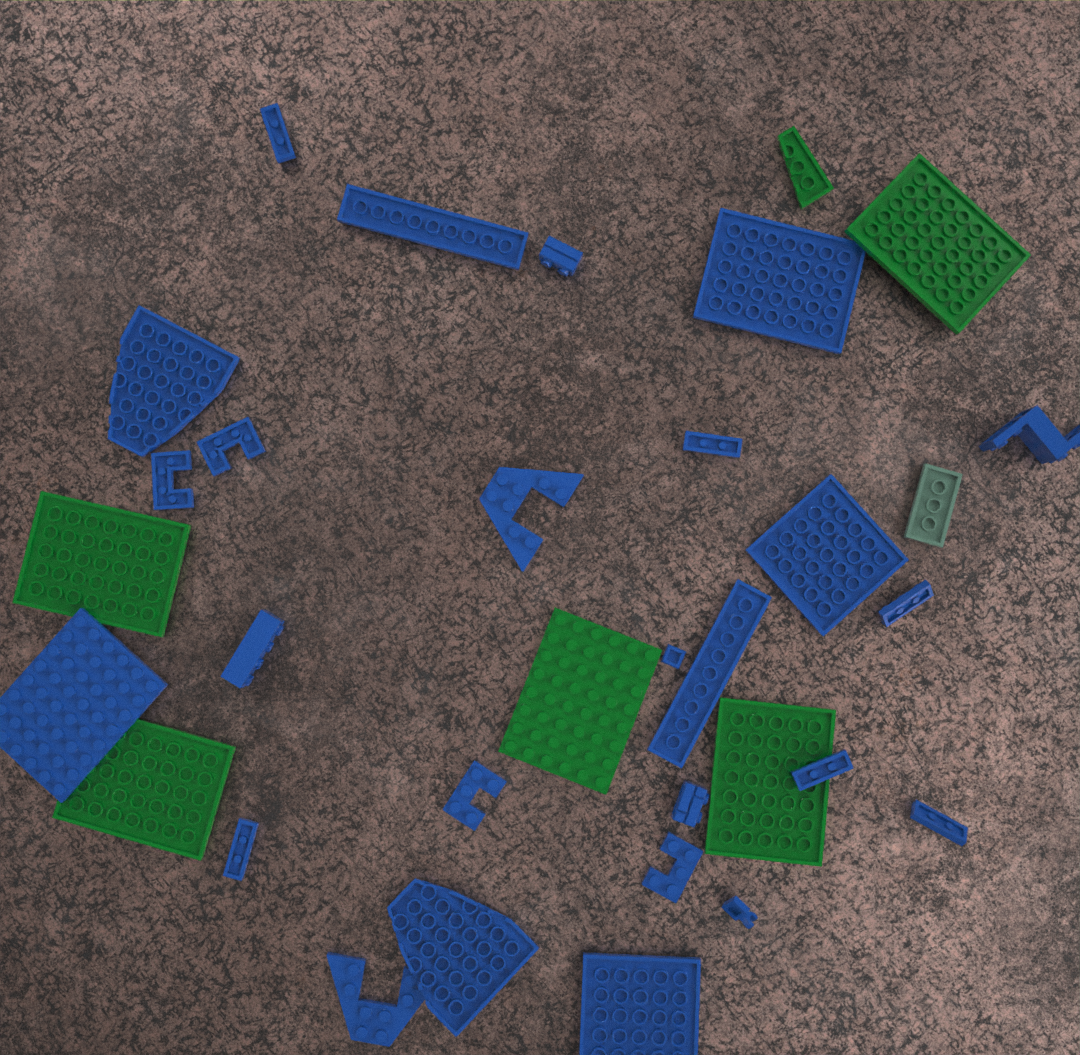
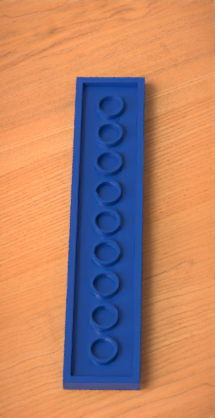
(432, 227)
(709, 673)

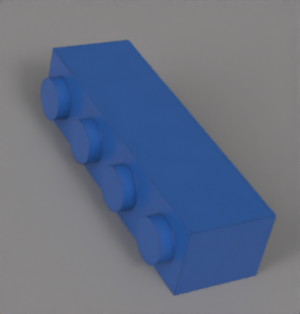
(252, 649)

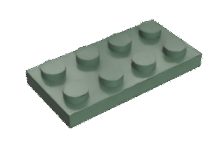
(933, 505)

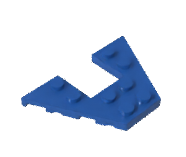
(506, 494)
(370, 1019)

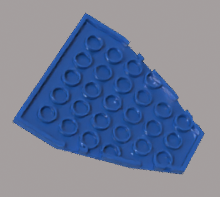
(162, 381)
(456, 949)

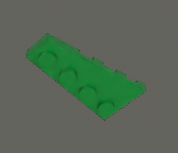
(803, 169)

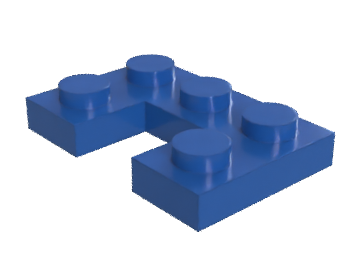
(240, 433)
(164, 494)
(459, 803)
(686, 859)

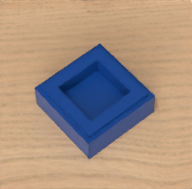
(673, 656)

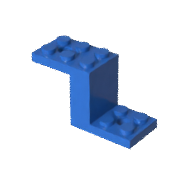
(1037, 434)

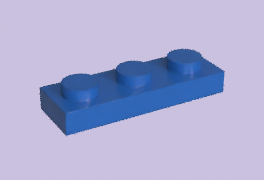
(277, 133)
(712, 444)
(905, 603)
(822, 770)
(939, 822)
(241, 849)

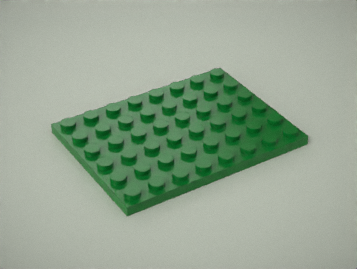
(937, 243)
(103, 561)
(580, 701)
(154, 789)
(752, 793)

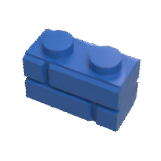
(560, 256)
(689, 803)

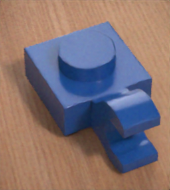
(739, 910)

